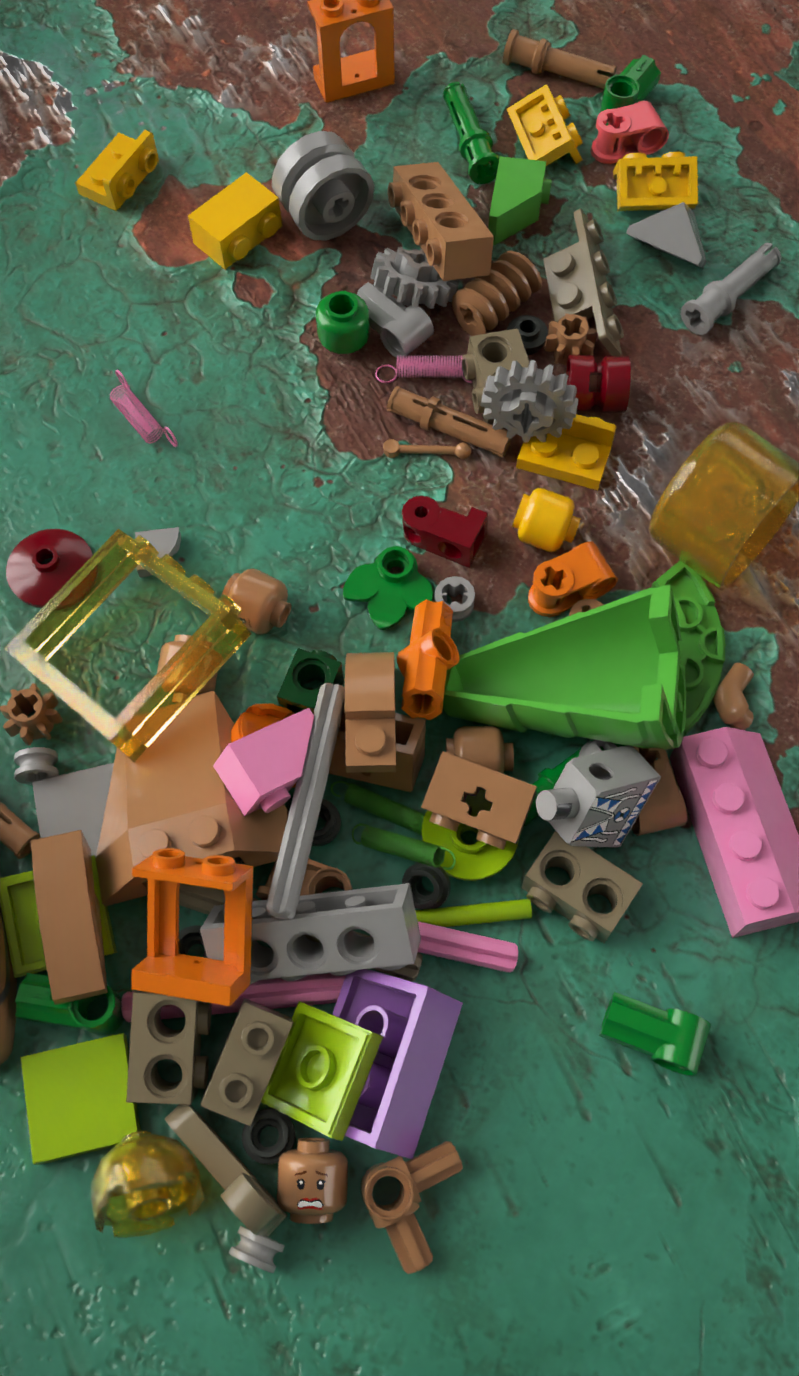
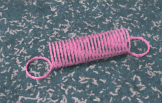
(458, 367)
(142, 423)

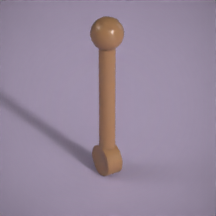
(392, 449)

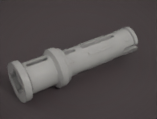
(721, 296)

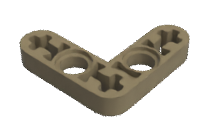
(243, 1191)

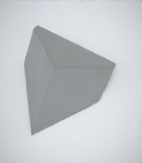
(672, 232)

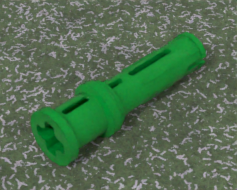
(474, 142)

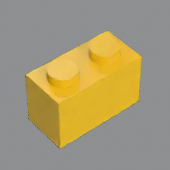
(235, 220)

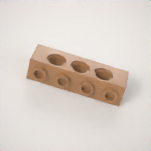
(441, 221)

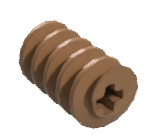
(493, 296)

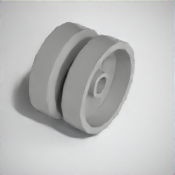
(322, 185)

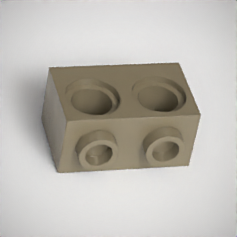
(485, 355)
(588, 876)
(154, 1041)
(247, 1062)

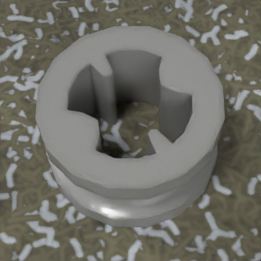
(455, 586)
(35, 764)
(256, 1250)

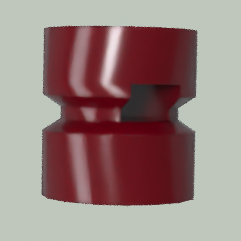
(612, 382)

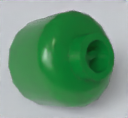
(342, 322)

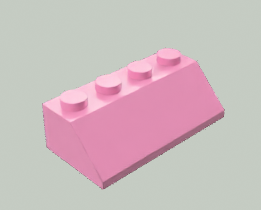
(741, 827)

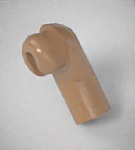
(730, 698)

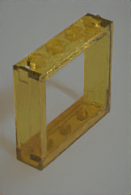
(175, 682)

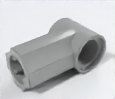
(399, 326)

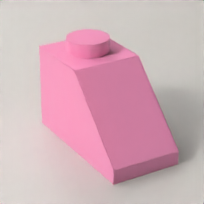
(266, 763)

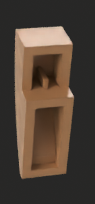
(69, 916)

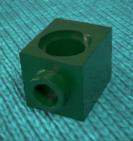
(305, 667)

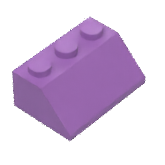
(406, 1069)

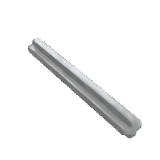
(306, 804)

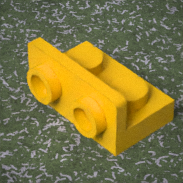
(543, 128)
(119, 170)
(656, 181)
(575, 456)

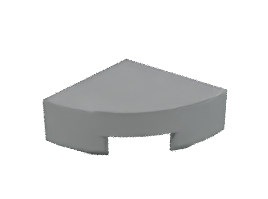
(164, 541)

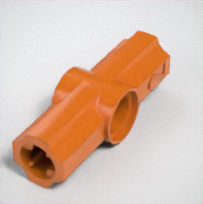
(427, 660)

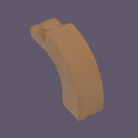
(370, 712)

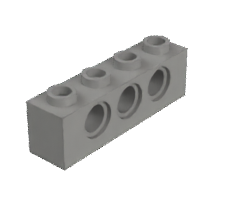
(331, 917)

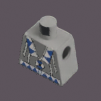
(599, 797)

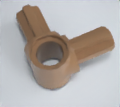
(399, 1216)

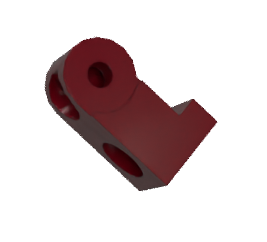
(444, 530)

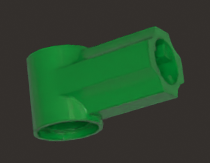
(631, 85)
(36, 1004)
(669, 1036)

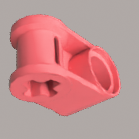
(629, 130)

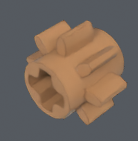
(570, 337)
(25, 702)

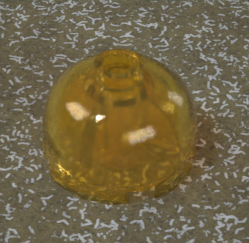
(144, 1184)

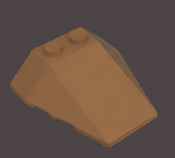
(179, 803)

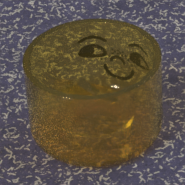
(726, 503)

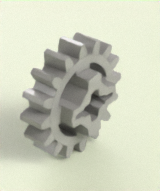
(411, 278)
(529, 401)

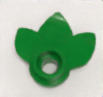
(385, 592)

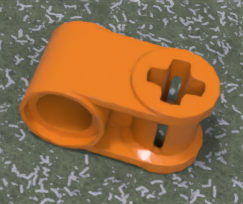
(570, 578)

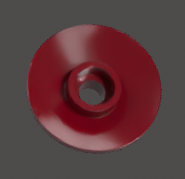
(39, 582)

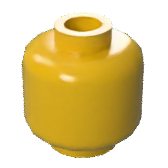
(546, 520)

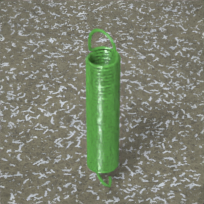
(382, 807)
(403, 846)

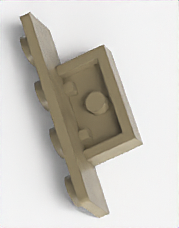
(580, 285)

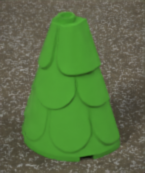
(586, 676)

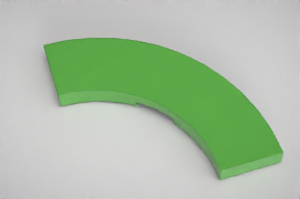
(701, 637)

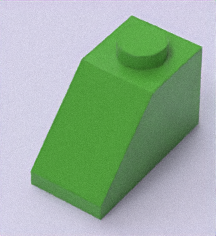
(517, 196)

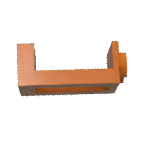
(358, 72)
(184, 975)

